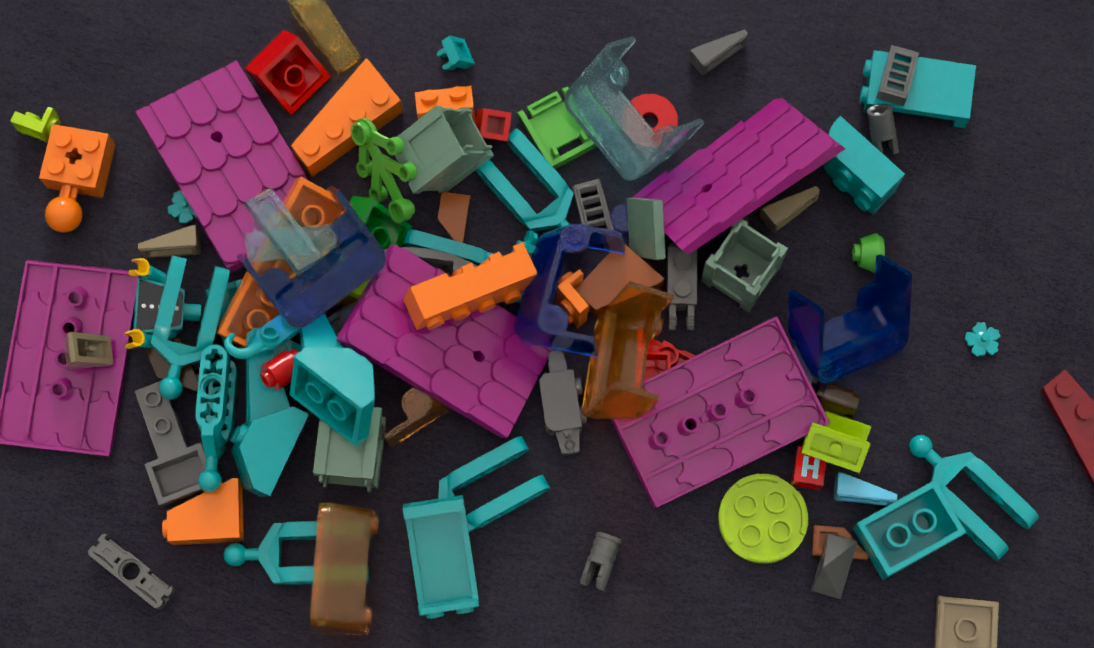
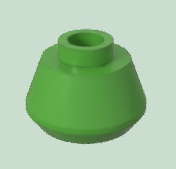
(867, 250)

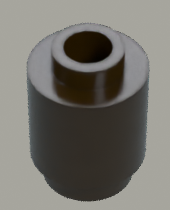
(838, 399)

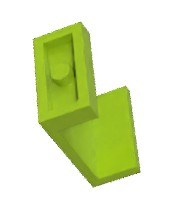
(839, 442)

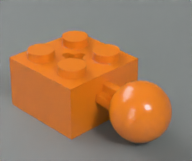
(84, 177)

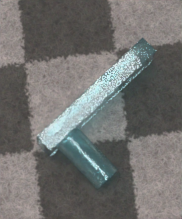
(283, 231)
(261, 248)

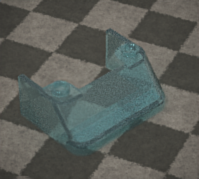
(614, 122)

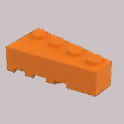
(330, 131)
(470, 289)

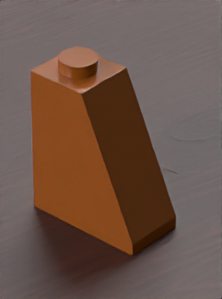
(613, 275)

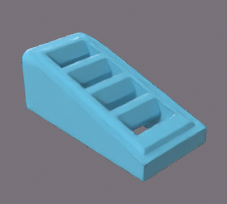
(858, 491)

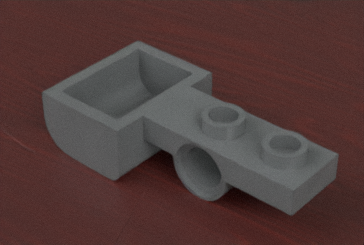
(177, 466)

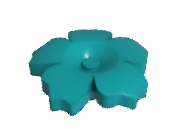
(180, 208)
(529, 241)
(982, 340)

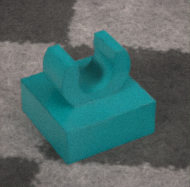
(457, 53)

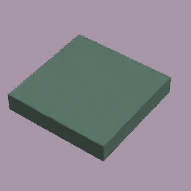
(646, 227)

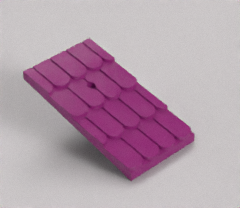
(221, 154)
(739, 173)
(465, 364)
(39, 397)
(740, 406)

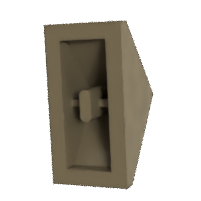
(87, 350)

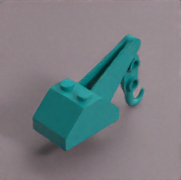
(325, 376)
(270, 426)

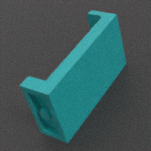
(936, 90)
(441, 556)

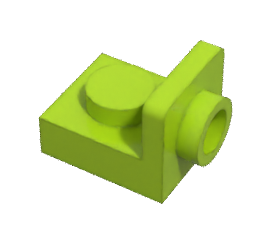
(35, 126)

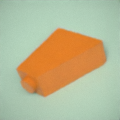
(208, 517)

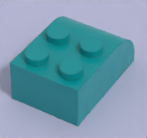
(861, 168)
(908, 530)

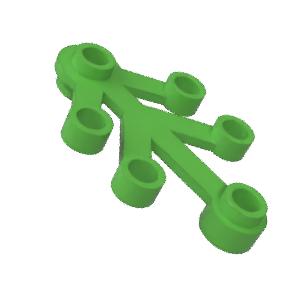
(380, 168)

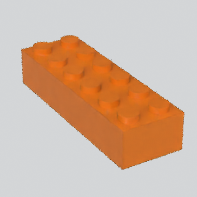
(249, 306)

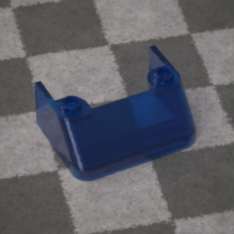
(331, 279)
(539, 320)
(860, 336)

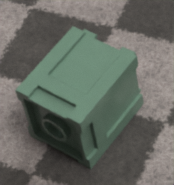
(443, 149)
(746, 249)
(345, 464)

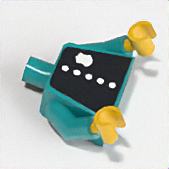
(147, 302)

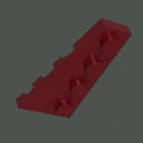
(1076, 414)

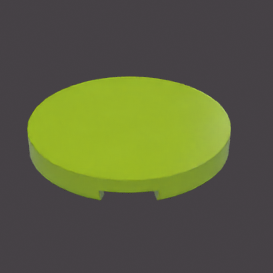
(763, 518)

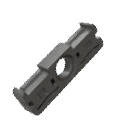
(115, 560)

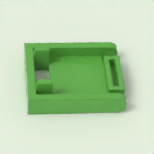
(553, 128)

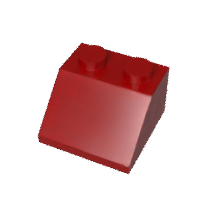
(287, 71)

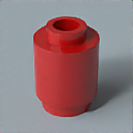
(278, 370)

